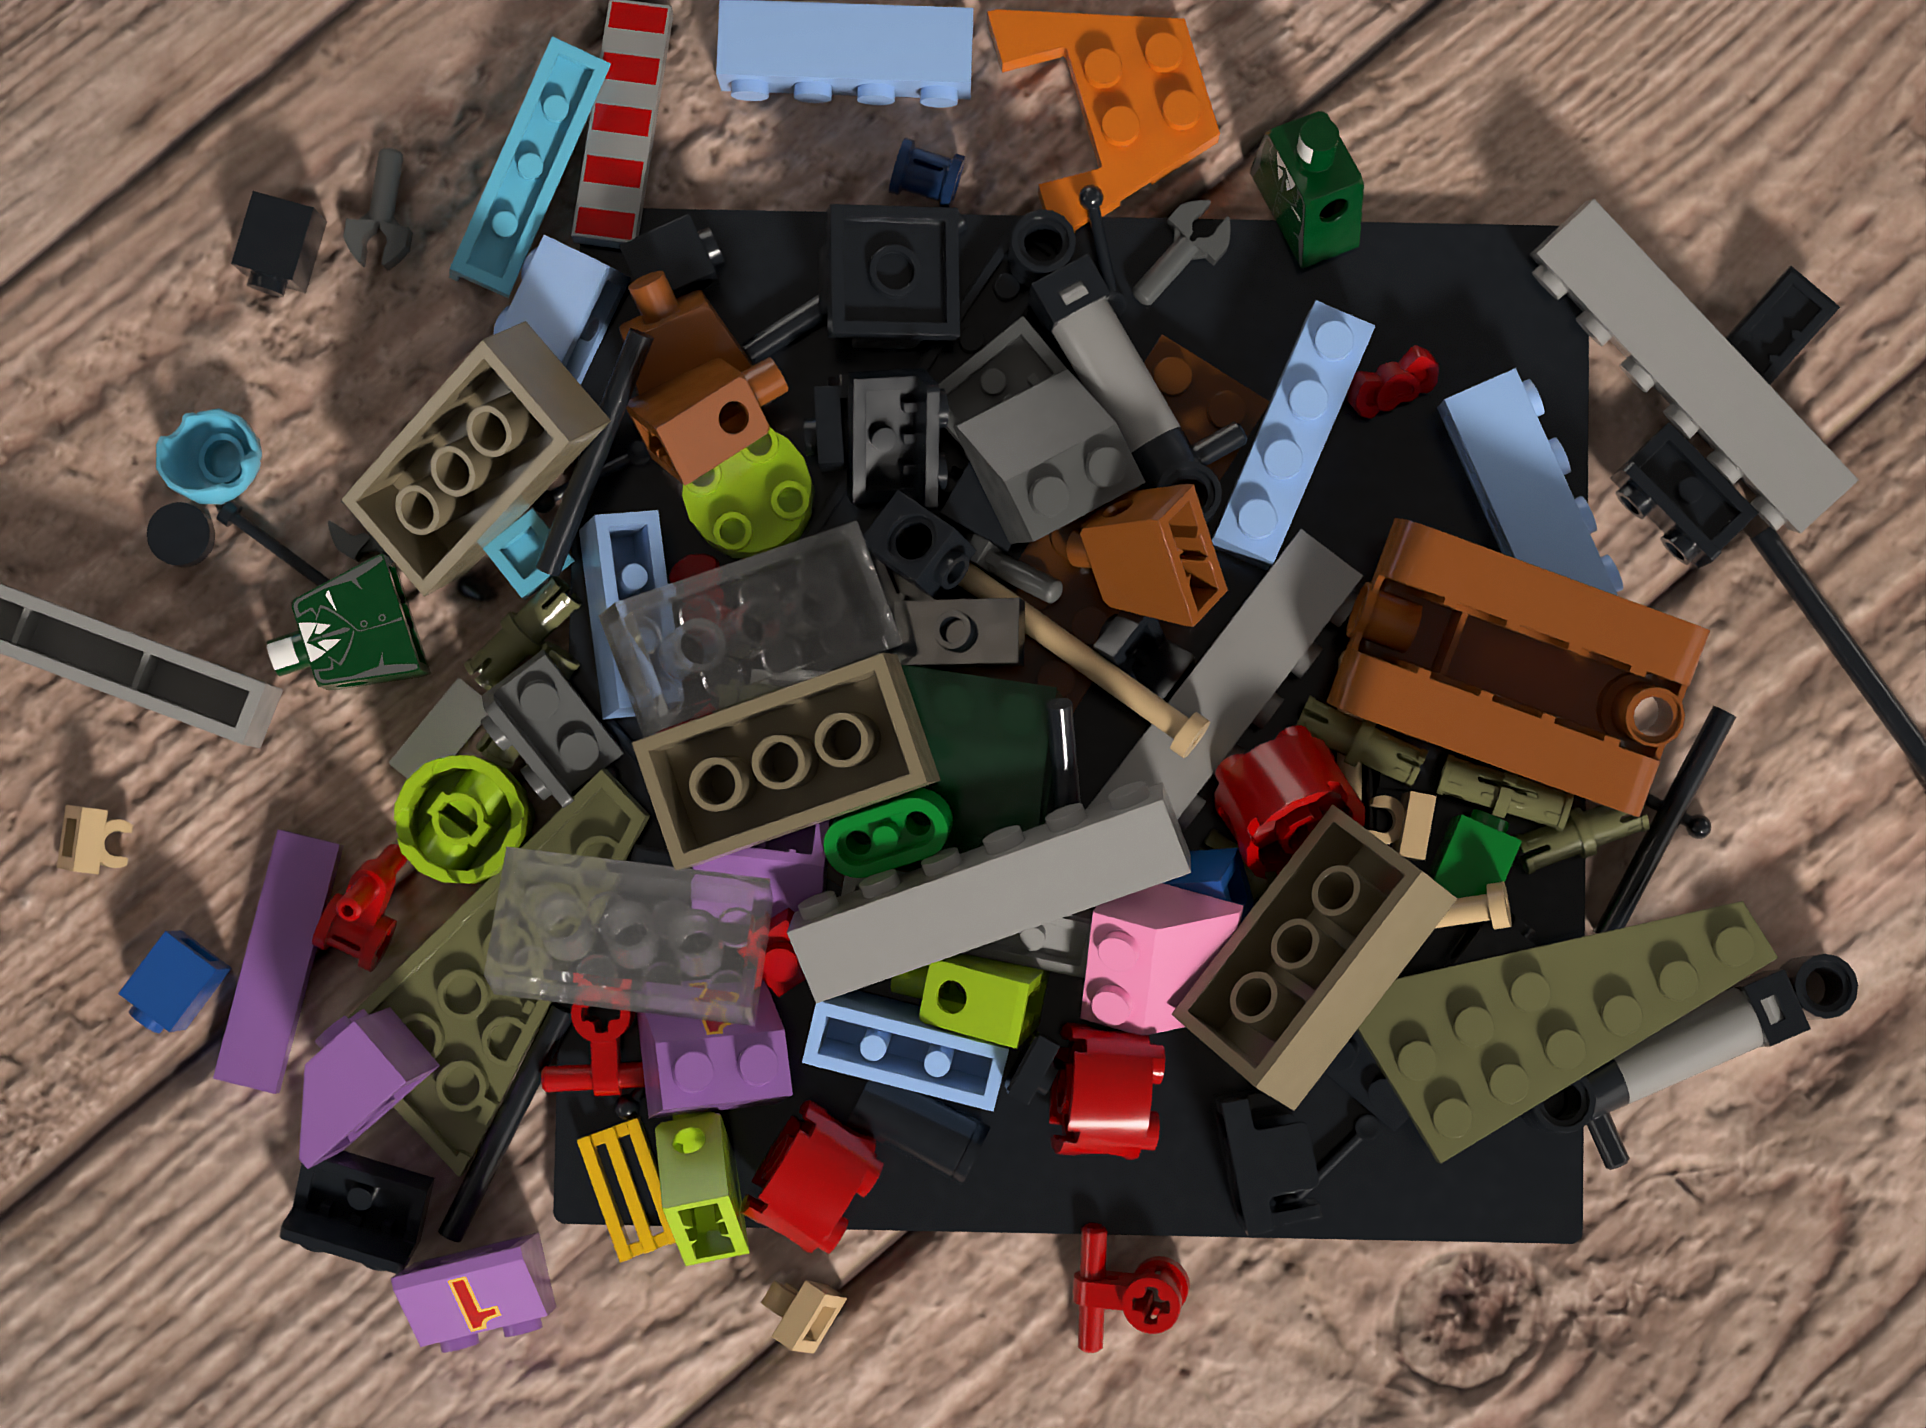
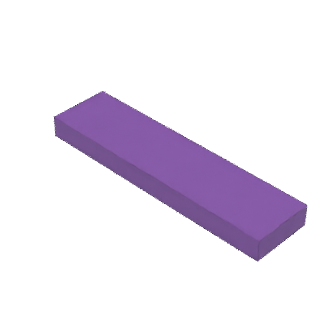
(277, 962)

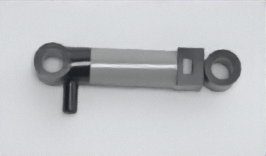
(1075, 309)
(1740, 1019)

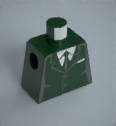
(1307, 175)
(353, 631)

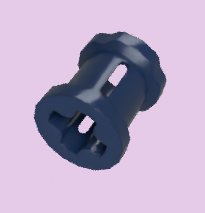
(926, 173)

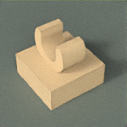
(1410, 823)
(84, 840)
(804, 1313)

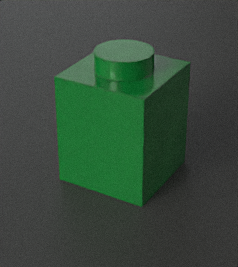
(1473, 854)

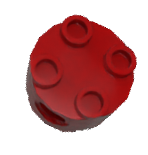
(1280, 795)
(1105, 1092)
(812, 1179)

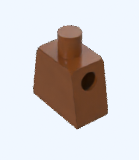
(683, 331)
(705, 415)
(1152, 554)

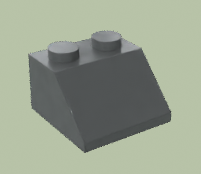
(1048, 457)

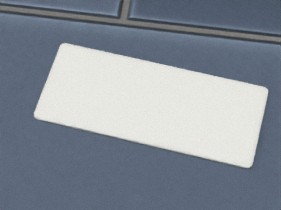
(442, 730)

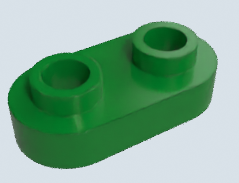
(893, 834)

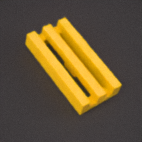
(604, 1194)

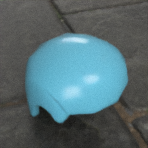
(209, 456)

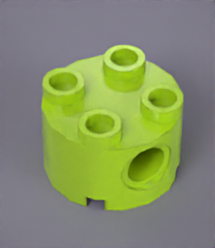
(753, 498)
(461, 817)

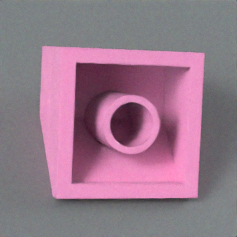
(1150, 954)

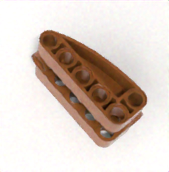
(1516, 666)

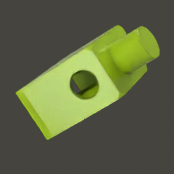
(1000, 998)
(700, 1188)

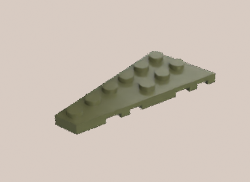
(450, 1005)
(1515, 1028)

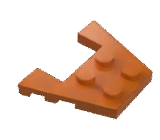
(1134, 90)

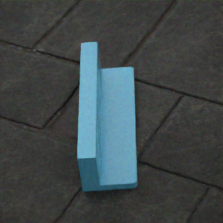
(529, 167)

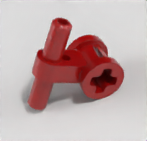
(357, 919)
(606, 1072)
(1102, 1289)

